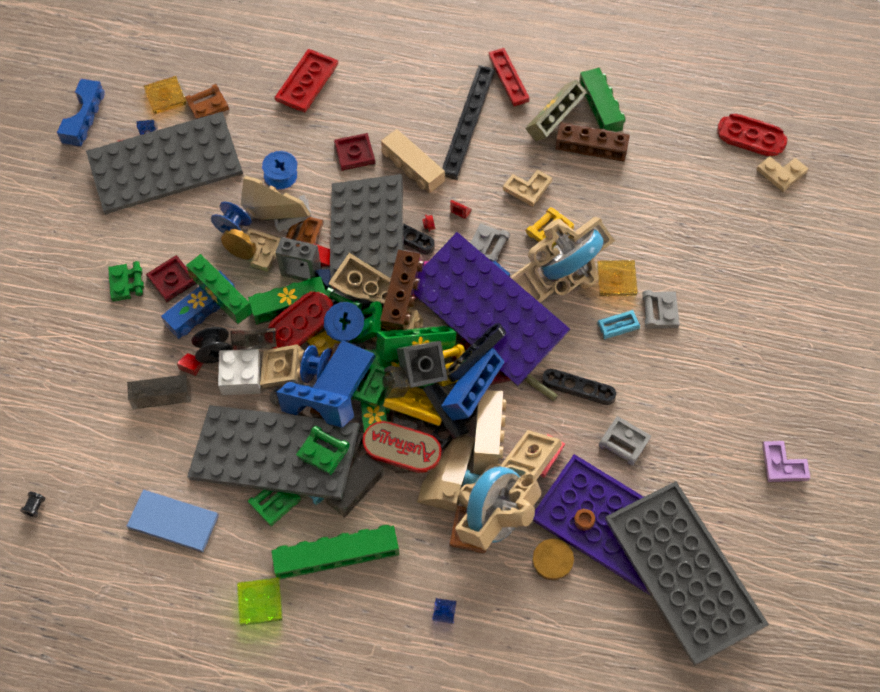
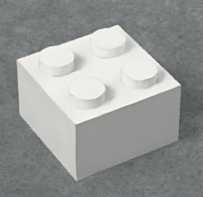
(239, 372)

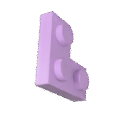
(781, 469)

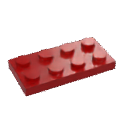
(306, 80)

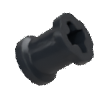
(32, 504)

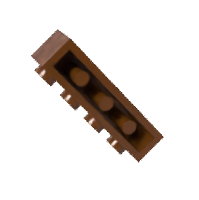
(592, 141)
(401, 290)

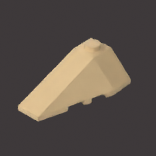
(268, 203)
(360, 280)
(445, 480)

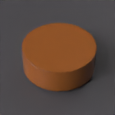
(584, 519)

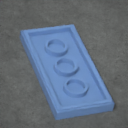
(173, 520)

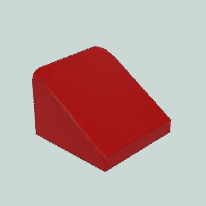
(459, 209)
(324, 254)
(189, 364)

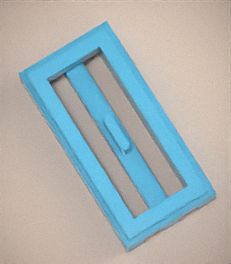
(614, 331)

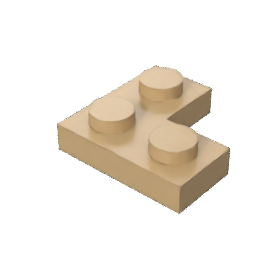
(782, 176)
(528, 191)
(266, 249)

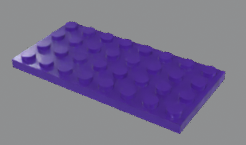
(476, 293)
(589, 488)

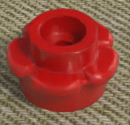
(428, 222)

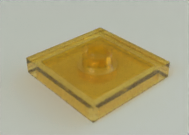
(165, 95)
(617, 278)

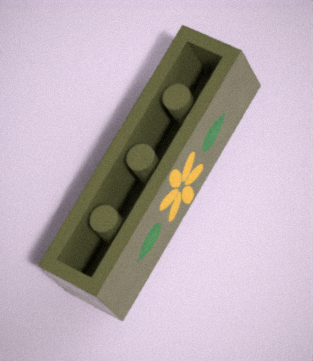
(556, 110)

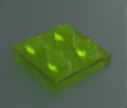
(259, 601)

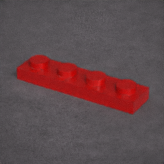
(508, 77)

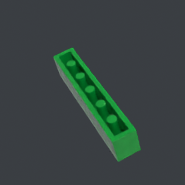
(335, 552)

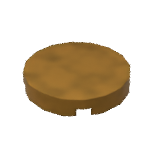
(238, 244)
(553, 559)

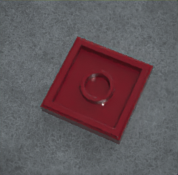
(354, 151)
(170, 278)

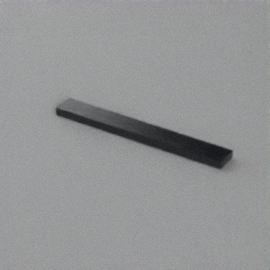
(468, 121)

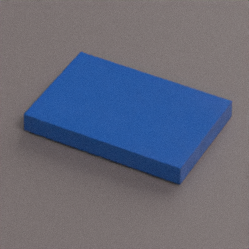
(345, 369)

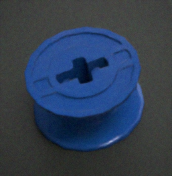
(280, 169)
(231, 219)
(353, 317)
(317, 363)

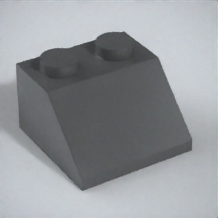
(423, 363)

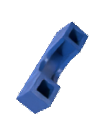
(74, 129)
(333, 407)

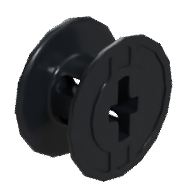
(210, 342)

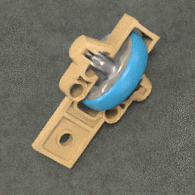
(569, 256)
(506, 492)

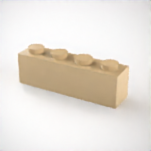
(412, 161)

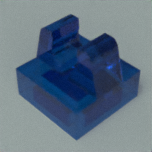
(145, 125)
(444, 610)

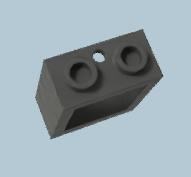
(299, 261)

